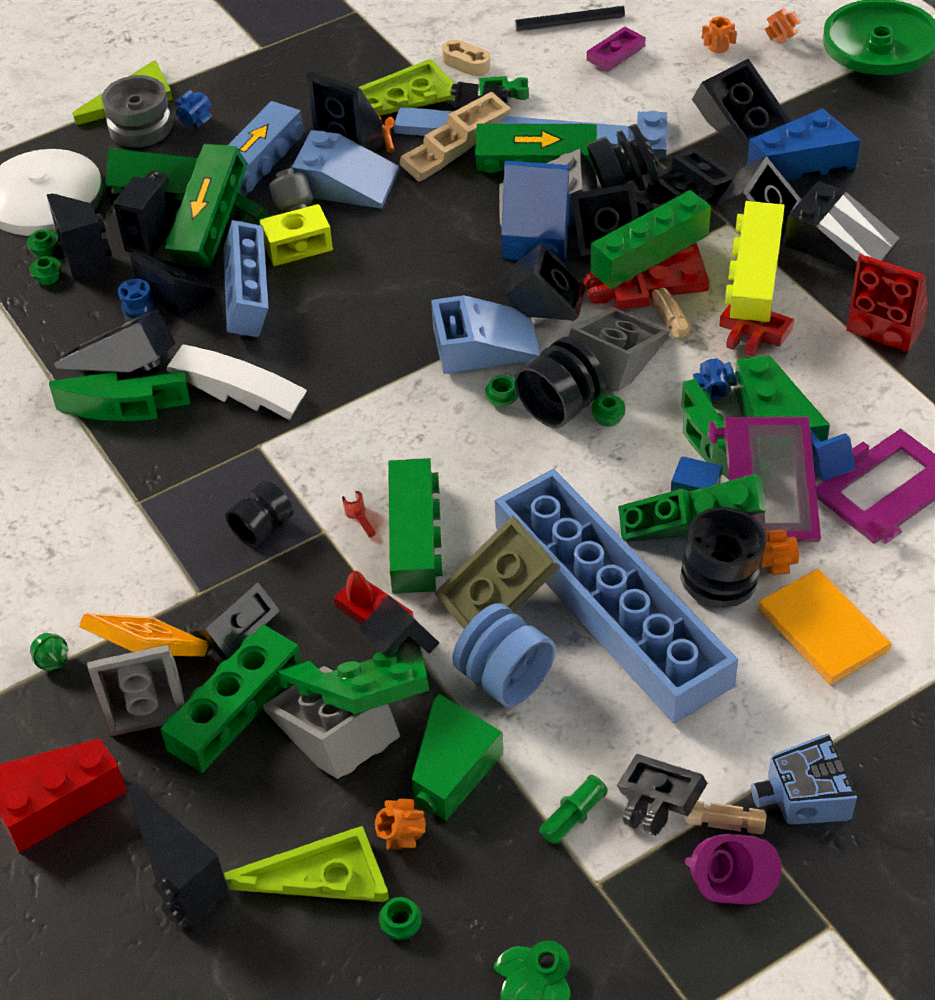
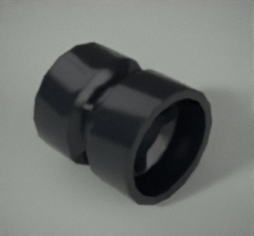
(256, 517)

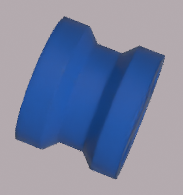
(135, 298)

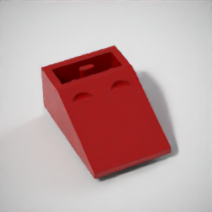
(887, 303)

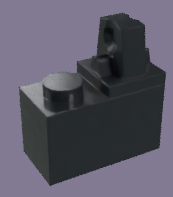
(142, 214)

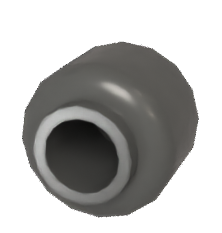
(290, 191)

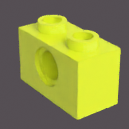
(296, 235)

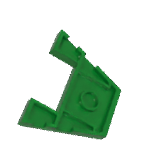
(363, 684)

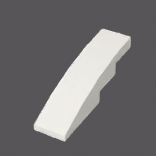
(232, 377)

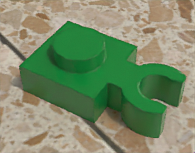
(518, 87)

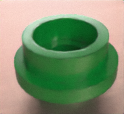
(43, 243)
(46, 270)
(501, 391)
(608, 410)
(398, 908)

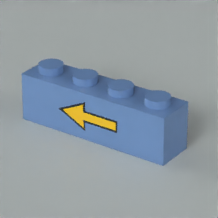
(267, 141)

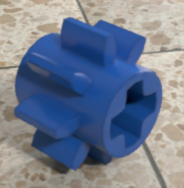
(193, 109)
(716, 378)

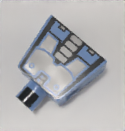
(808, 784)

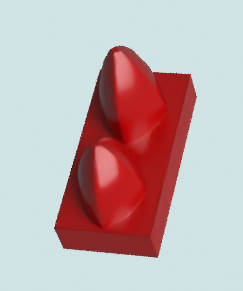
(361, 598)

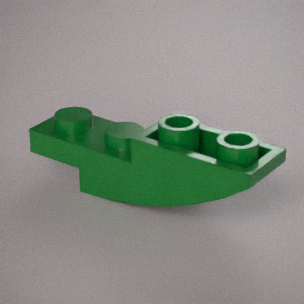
(115, 400)
(697, 415)
(672, 512)

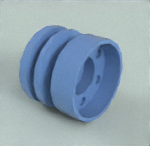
(503, 654)

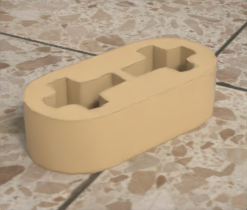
(466, 57)

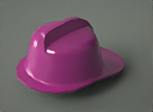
(735, 869)

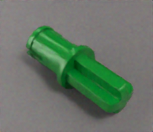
(573, 809)

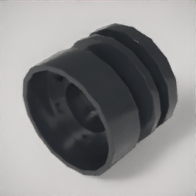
(624, 162)
(560, 382)
(722, 557)

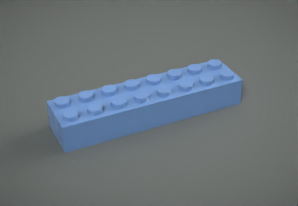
(622, 599)

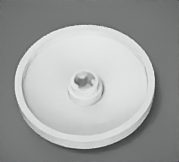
(32, 176)

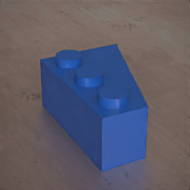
(807, 146)

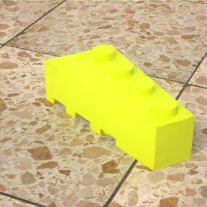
(756, 261)

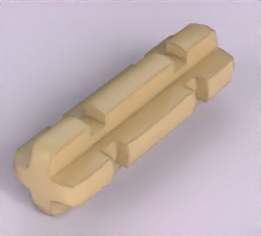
(671, 313)
(727, 817)

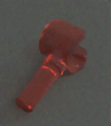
(356, 510)

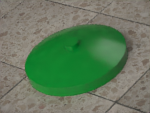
(880, 36)

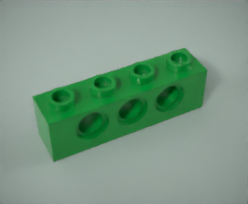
(228, 715)

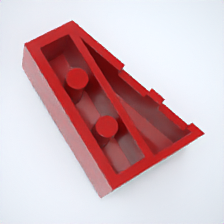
(55, 790)

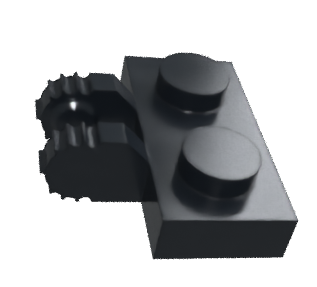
(662, 786)

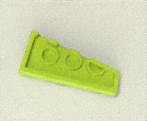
(409, 88)

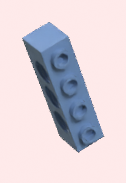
(245, 279)

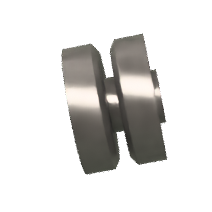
(137, 111)

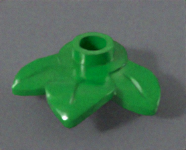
(526, 977)

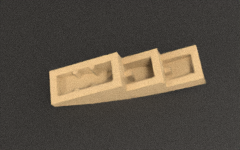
(453, 138)

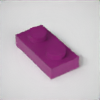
(616, 48)

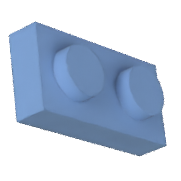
(654, 128)

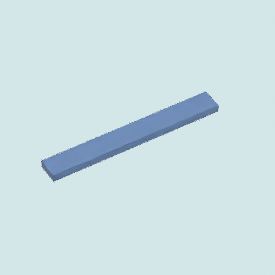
(423, 121)

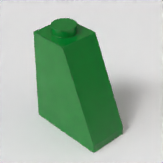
(453, 757)

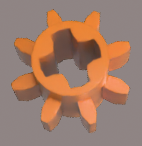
(782, 25)
(719, 34)
(780, 552)
(400, 824)

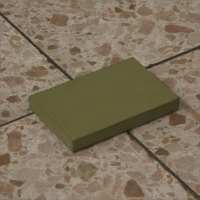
(500, 572)

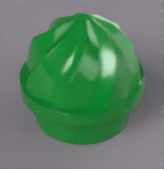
(49, 651)

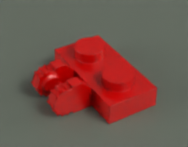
(626, 295)
(769, 332)

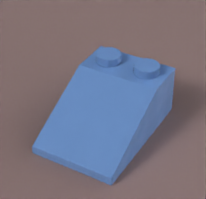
(344, 170)

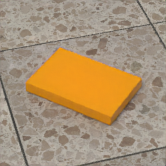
(824, 626)
(143, 633)

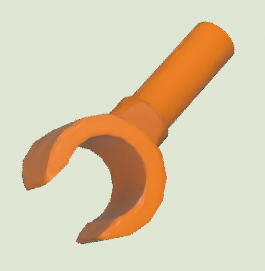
(389, 123)

